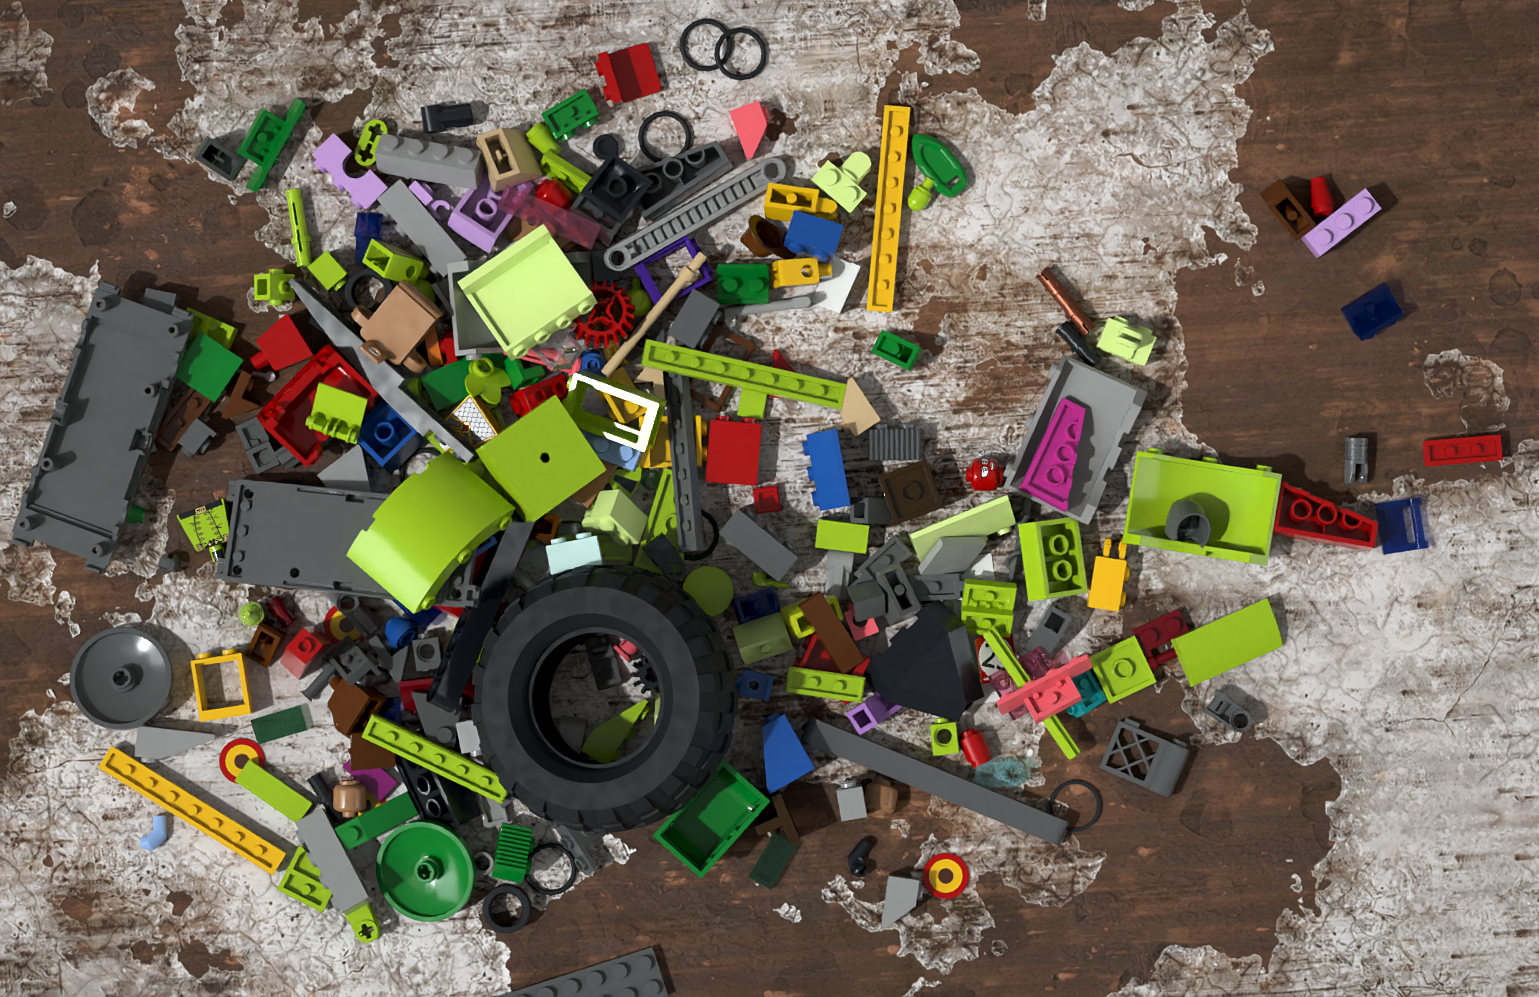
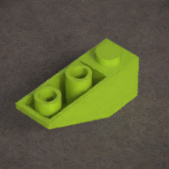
(609, 735)

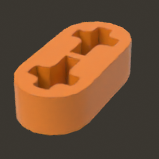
(433, 348)

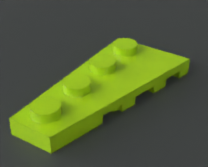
(661, 519)

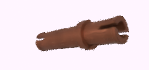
(1066, 301)

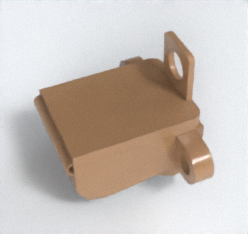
(398, 326)

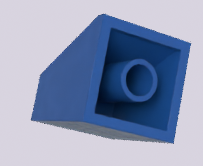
(783, 752)

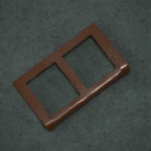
(750, 348)

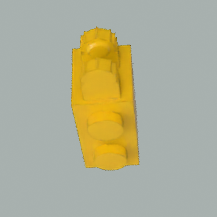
(784, 199)
(1108, 578)

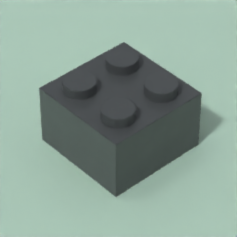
(695, 320)

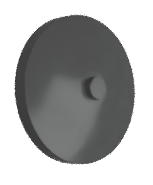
(121, 678)

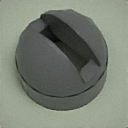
(169, 564)

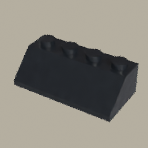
(436, 795)

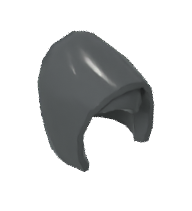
(1188, 521)

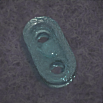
(1000, 774)

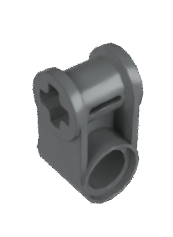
(1227, 711)

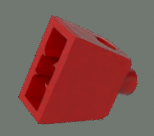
(282, 346)

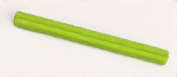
(1021, 677)

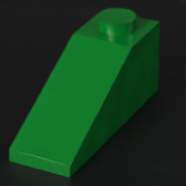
(376, 821)

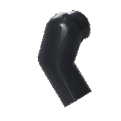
(856, 859)

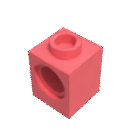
(859, 632)

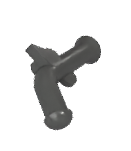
(326, 675)

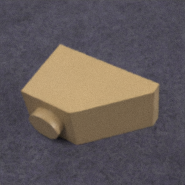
(856, 411)

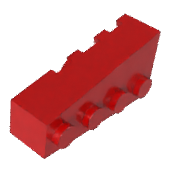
(1320, 521)

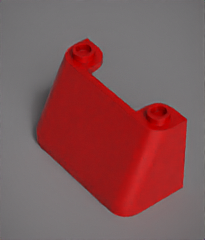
(289, 409)

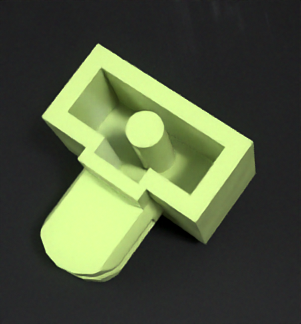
(842, 182)
(1126, 341)
(617, 517)

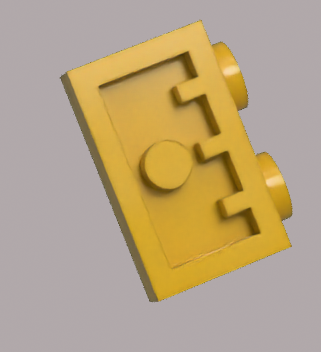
(621, 409)

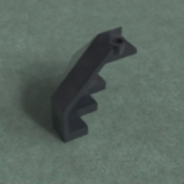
(928, 666)

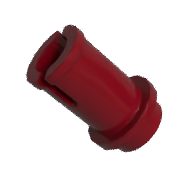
(280, 611)

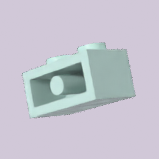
(575, 553)

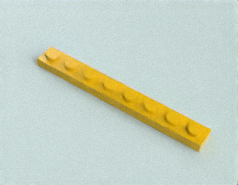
(888, 208)
(192, 810)

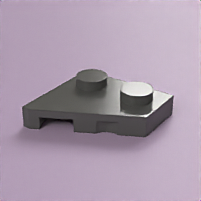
(436, 722)

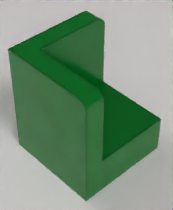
(522, 373)

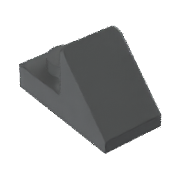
(395, 663)

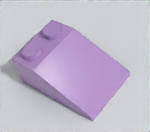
(478, 217)

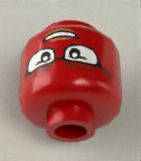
(984, 474)

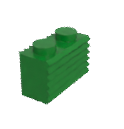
(512, 852)

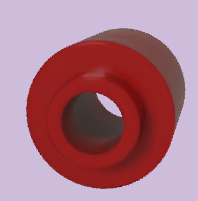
(974, 747)

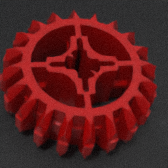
(614, 330)

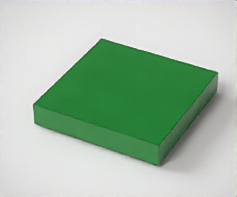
(208, 367)

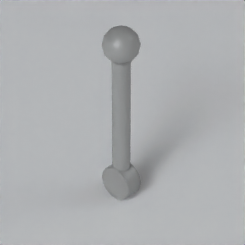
(270, 376)

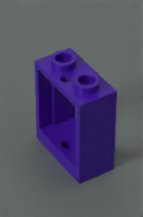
(693, 248)

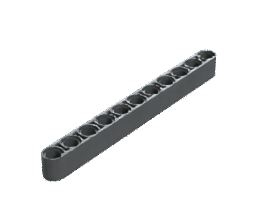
(934, 780)

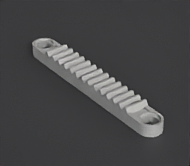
(694, 214)

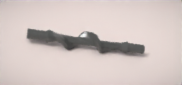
(1012, 560)

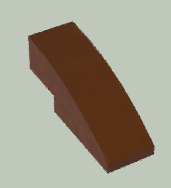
(830, 632)

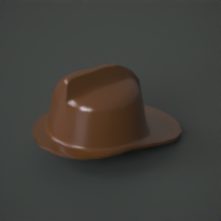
(765, 239)

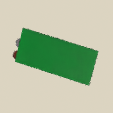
(447, 384)

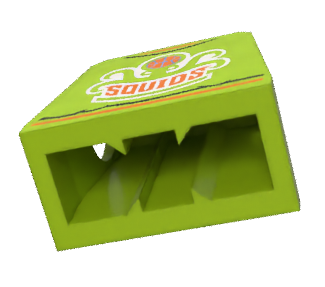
(401, 265)

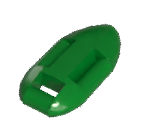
(939, 164)

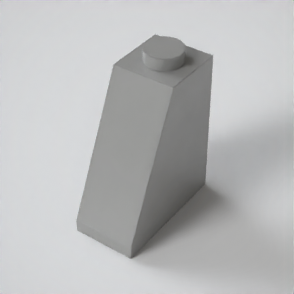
(349, 472)

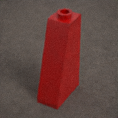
(305, 650)

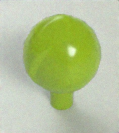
(640, 298)

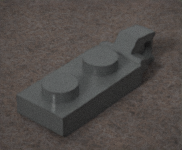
(890, 553)
(937, 586)

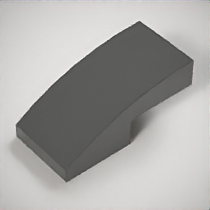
(257, 444)
(603, 662)

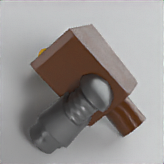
(355, 705)

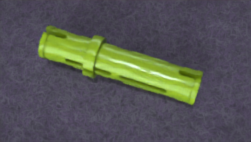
(299, 228)

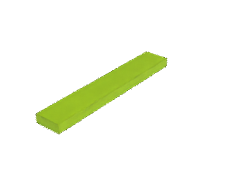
(434, 757)

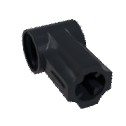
(439, 117)

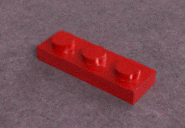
(1462, 450)

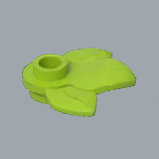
(486, 380)

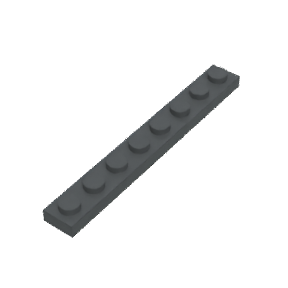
(683, 462)

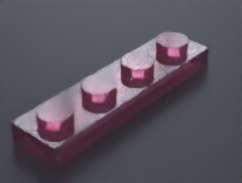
(553, 217)

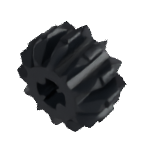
(642, 674)

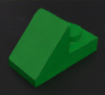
(896, 350)

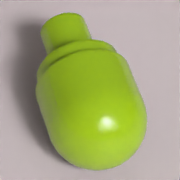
(920, 195)

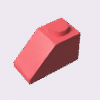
(750, 126)

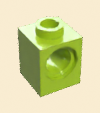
(329, 272)
(943, 748)

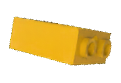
(224, 712)

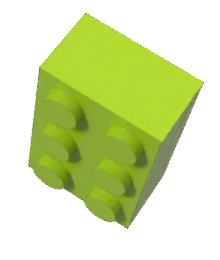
(1052, 558)

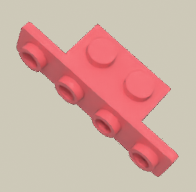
(1049, 693)

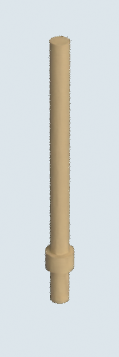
(686, 274)

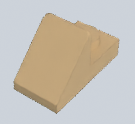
(652, 375)

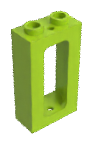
(607, 428)

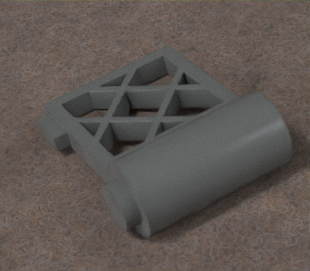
(1166, 764)

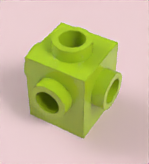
(274, 287)

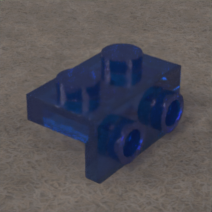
(1372, 312)

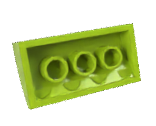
(1227, 642)

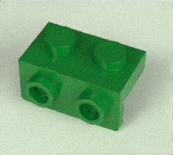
(571, 115)

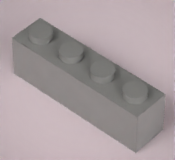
(429, 161)
(421, 227)
(334, 862)

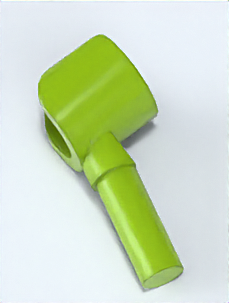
(759, 579)

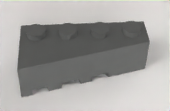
(680, 177)

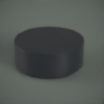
(604, 145)

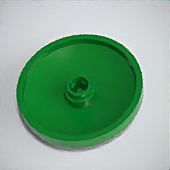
(426, 870)

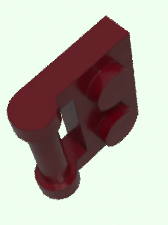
(1157, 633)

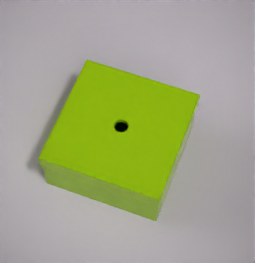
(540, 459)

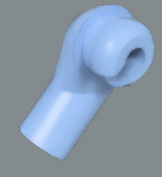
(156, 836)

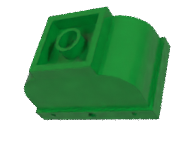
(712, 819)

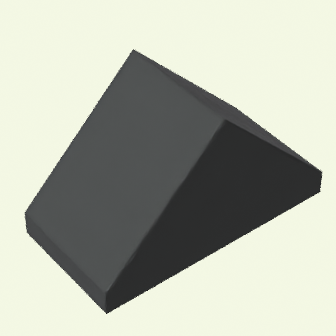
(218, 158)

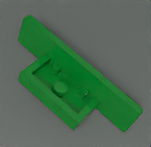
(266, 140)

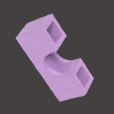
(332, 158)
(1341, 223)

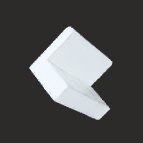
(834, 291)

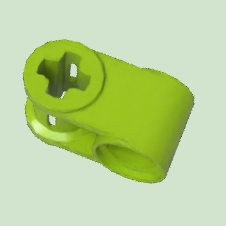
(364, 916)

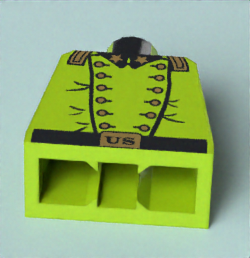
(208, 527)

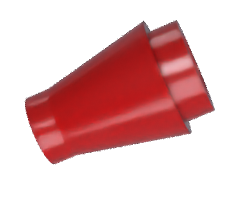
(1321, 198)

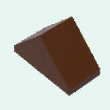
(265, 643)

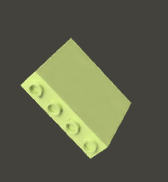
(527, 293)

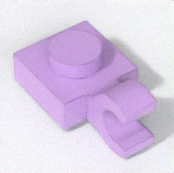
(424, 193)

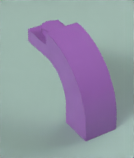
(871, 712)

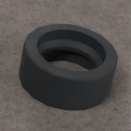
(356, 278)
(489, 918)

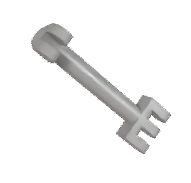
(795, 303)

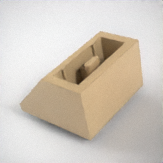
(507, 158)

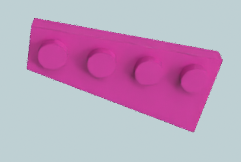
(1053, 463)

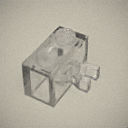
(560, 349)

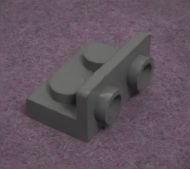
(352, 661)

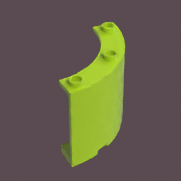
(1236, 499)
(429, 530)

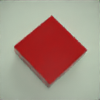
(767, 499)

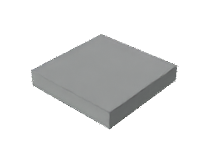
(951, 555)

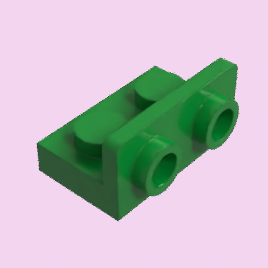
(743, 283)

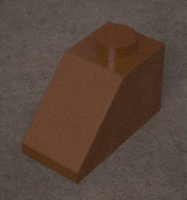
(1288, 209)

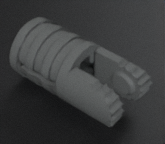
(1356, 459)

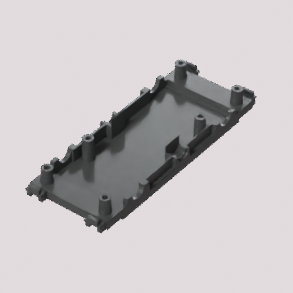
(103, 427)
(301, 541)

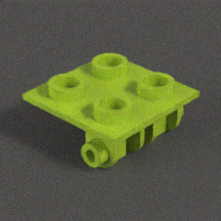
(337, 413)

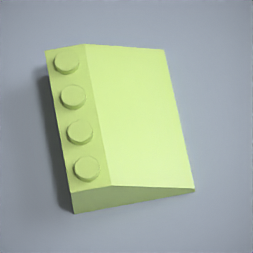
(980, 520)

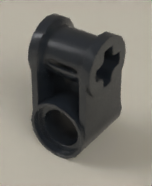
(662, 554)

